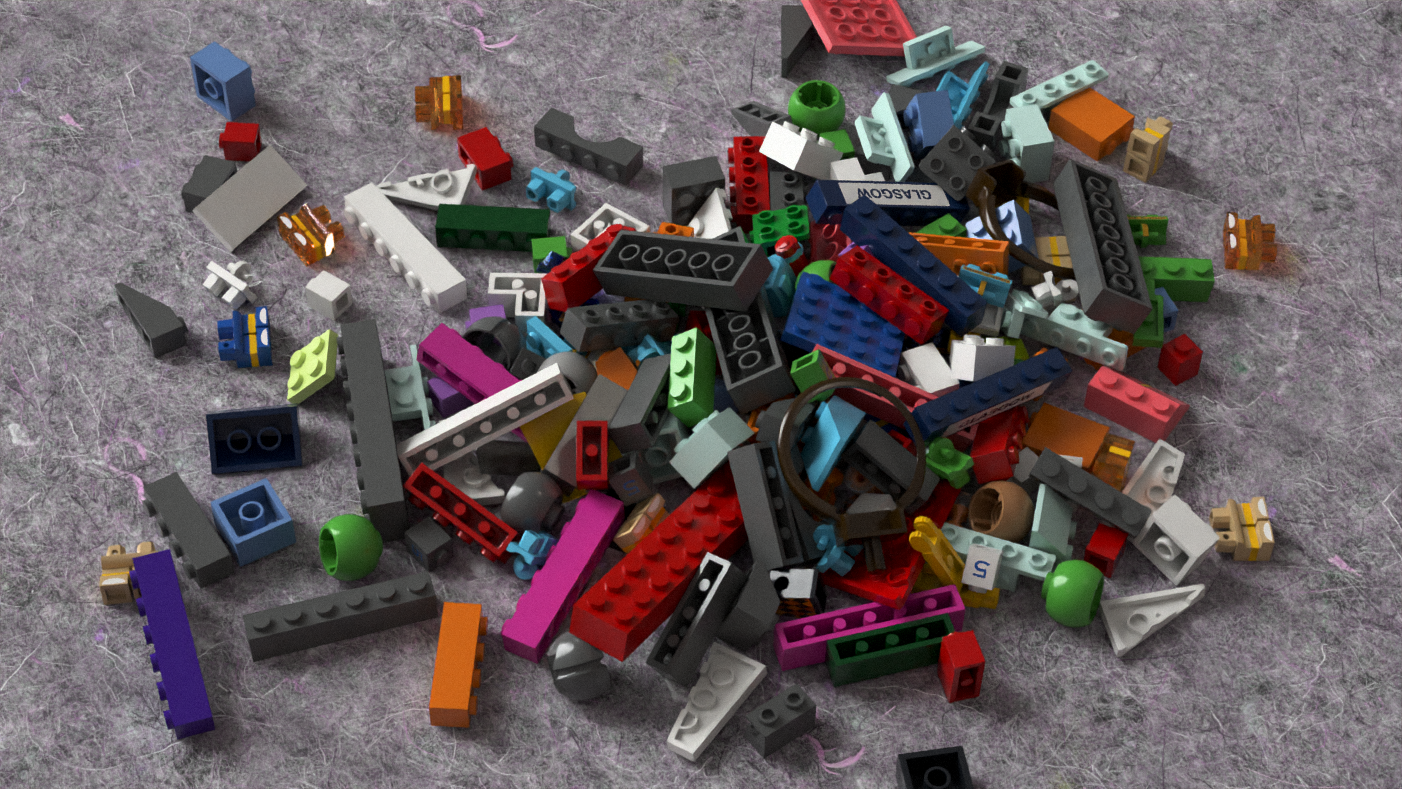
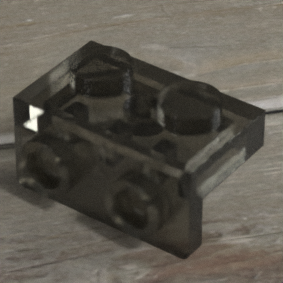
(506, 458)

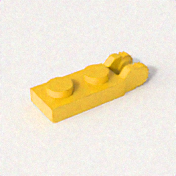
(937, 552)

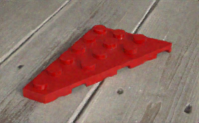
(901, 560)

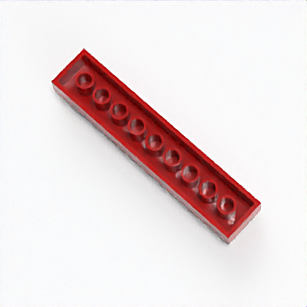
(654, 575)

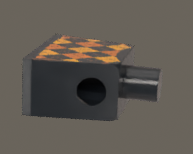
(799, 592)

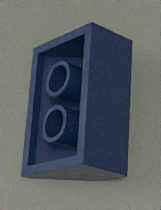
(254, 438)

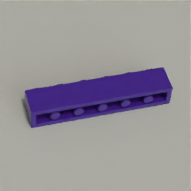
(173, 643)

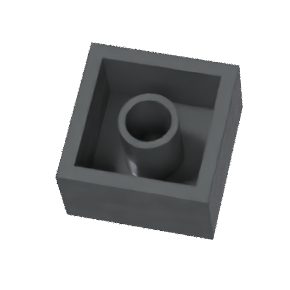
(689, 186)

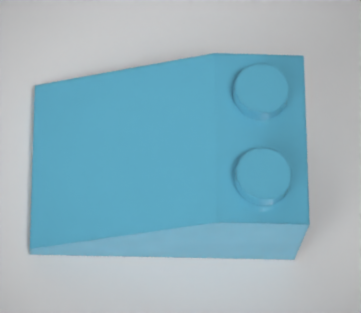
(829, 438)

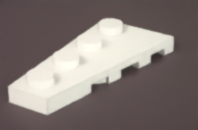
(712, 217)
(1155, 478)
(720, 691)

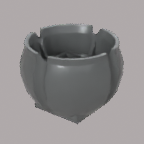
(509, 335)
(577, 668)

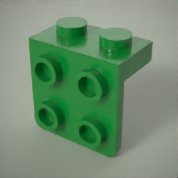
(772, 225)

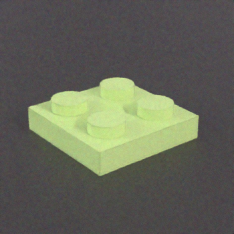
(312, 367)

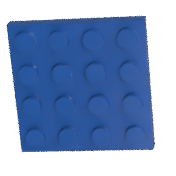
(840, 322)

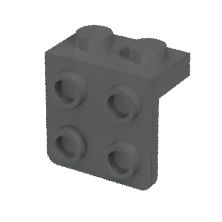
(956, 161)

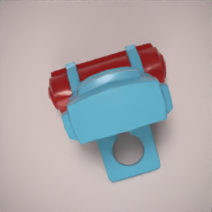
(786, 267)

